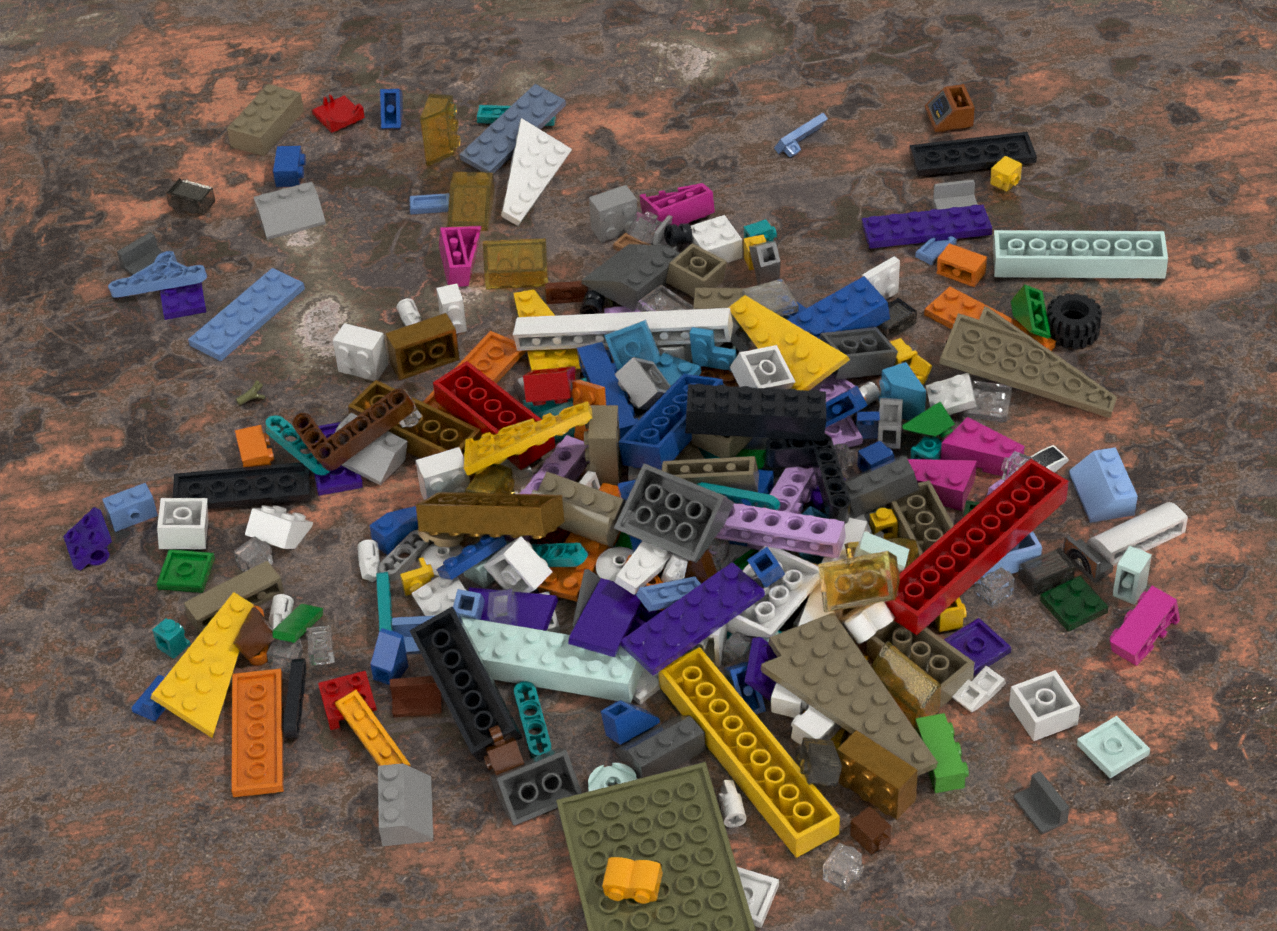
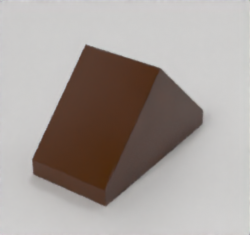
(254, 634)

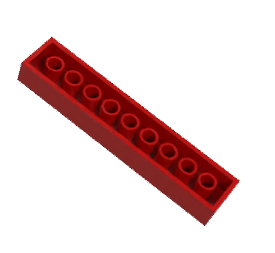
(976, 544)

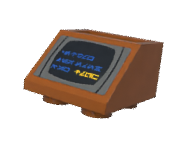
(951, 109)

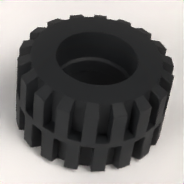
(1074, 320)

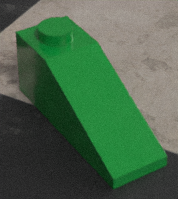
(1030, 310)

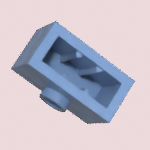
(130, 507)

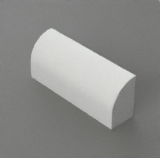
(1140, 532)

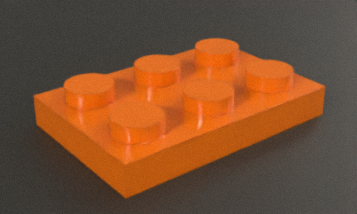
(583, 392)

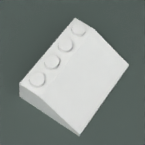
(780, 598)

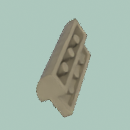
(586, 509)

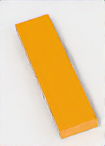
(370, 730)

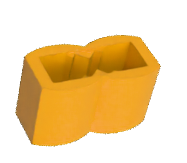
(632, 879)

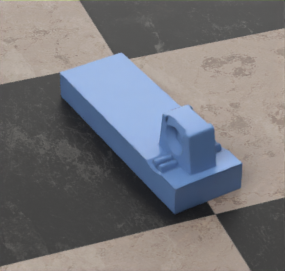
(789, 143)
(665, 594)

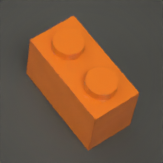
(961, 265)
(253, 446)

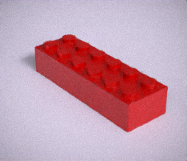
(487, 406)

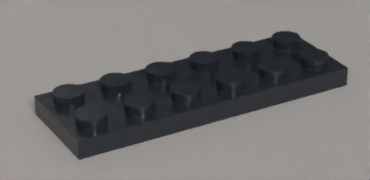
(971, 153)
(245, 485)

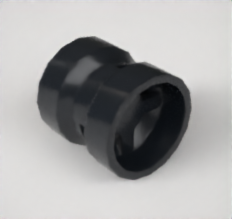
(675, 234)
(592, 303)

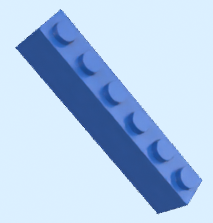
(599, 370)

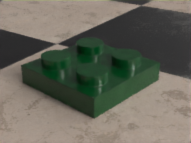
(1074, 603)

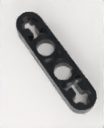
(295, 698)

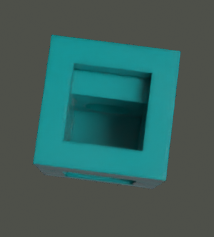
(760, 228)
(927, 448)
(170, 638)

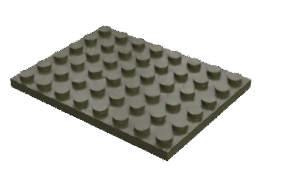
(665, 821)

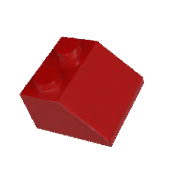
(549, 385)

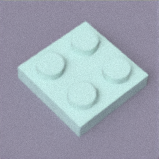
(1113, 747)

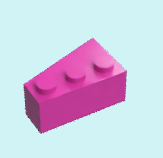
(683, 205)
(458, 252)
(979, 443)
(949, 478)
(1144, 624)

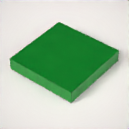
(185, 571)

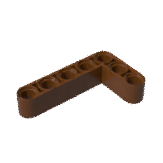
(354, 431)

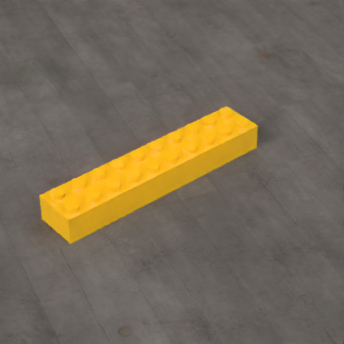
(750, 753)

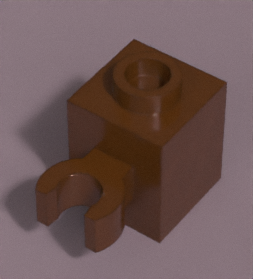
(502, 755)

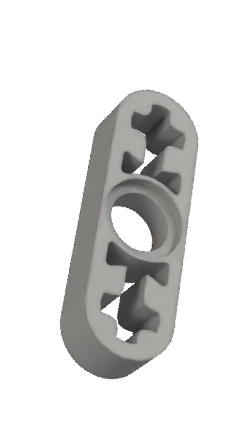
(409, 546)

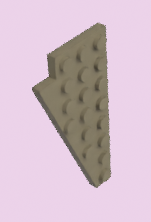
(1011, 357)
(834, 677)

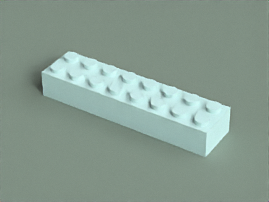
(1079, 254)
(551, 663)

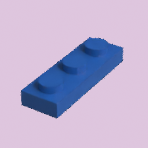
(470, 556)

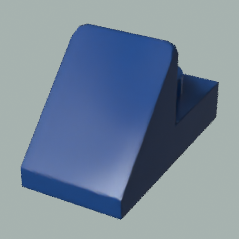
(867, 424)

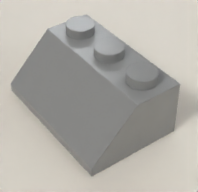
(289, 210)
(379, 458)
(404, 805)

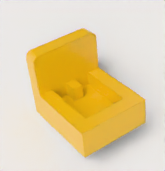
(920, 368)
(416, 578)

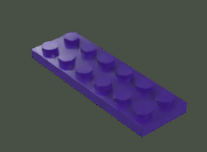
(926, 225)
(692, 618)

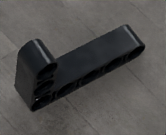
(825, 465)

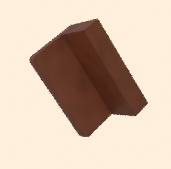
(565, 292)
(415, 696)

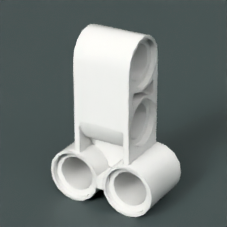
(865, 620)

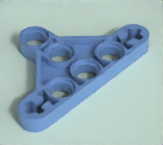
(160, 275)

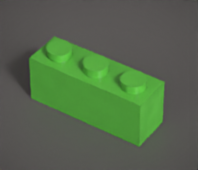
(939, 739)

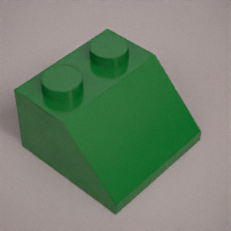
(931, 422)

